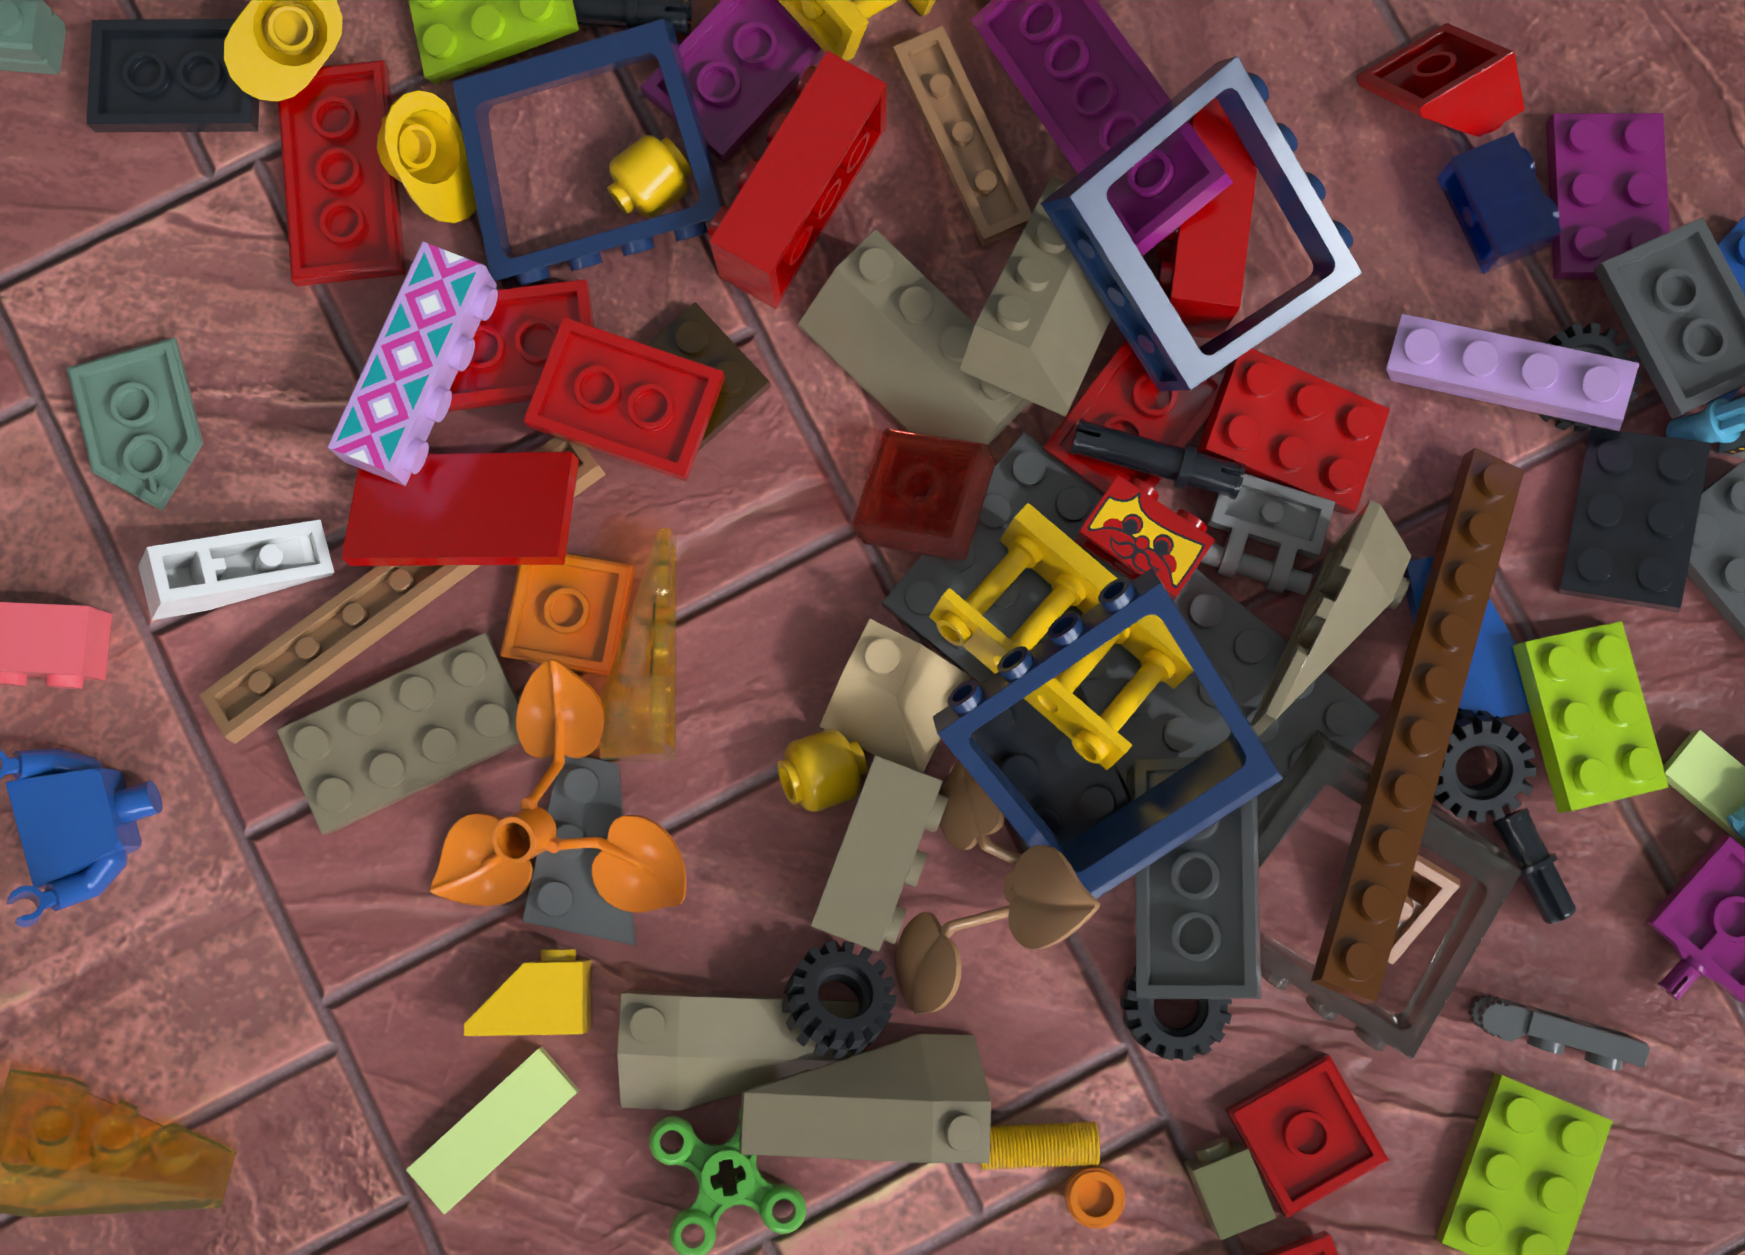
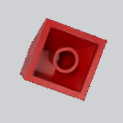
(1451, 80)

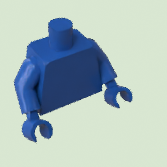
(72, 824)

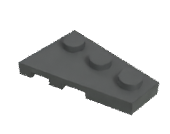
(562, 890)

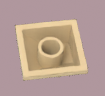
(891, 697)

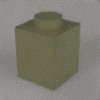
(1228, 1187)

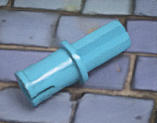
(1719, 422)

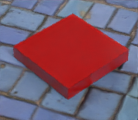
(1306, 1134)

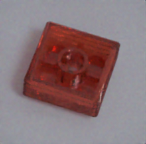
(909, 466)

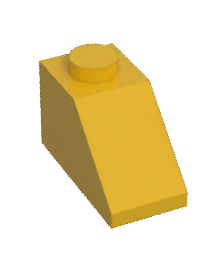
(539, 999)

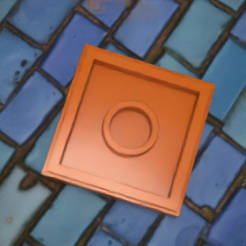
(569, 613)

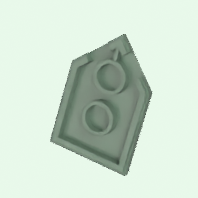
(138, 419)

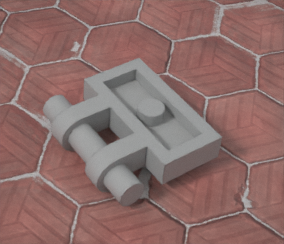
(1275, 517)

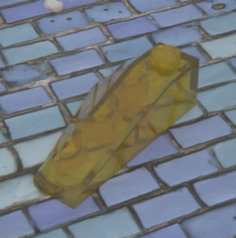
(642, 680)
(90, 1156)

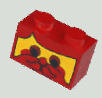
(1140, 533)

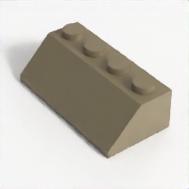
(1038, 319)
(906, 346)

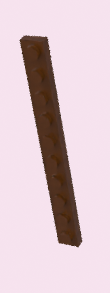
(1417, 730)

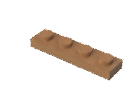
(962, 135)

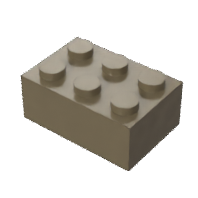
(880, 855)

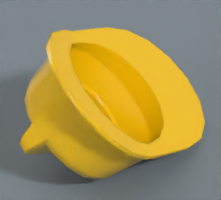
(281, 45)
(428, 155)

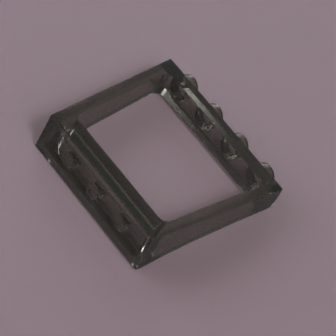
(1491, 866)

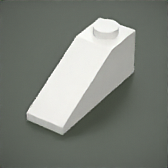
(232, 567)

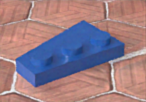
(1493, 675)

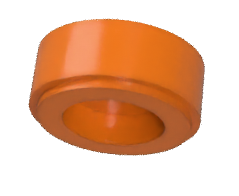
(1094, 1196)

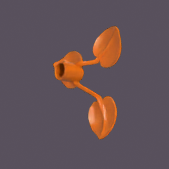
(489, 856)

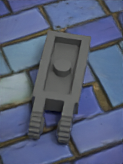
(1553, 1031)

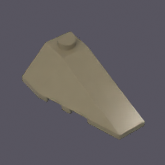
(1350, 591)
(708, 1046)
(892, 1103)

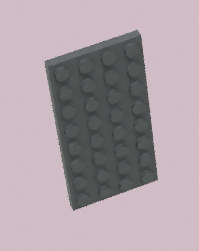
(1168, 720)

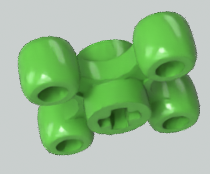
(712, 1199)

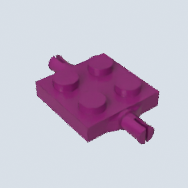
(1707, 922)

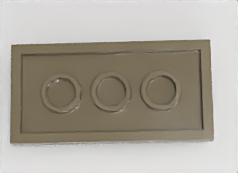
(403, 733)

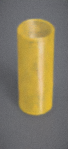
(1046, 1151)

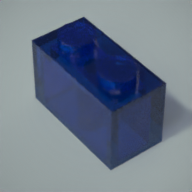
(1499, 202)

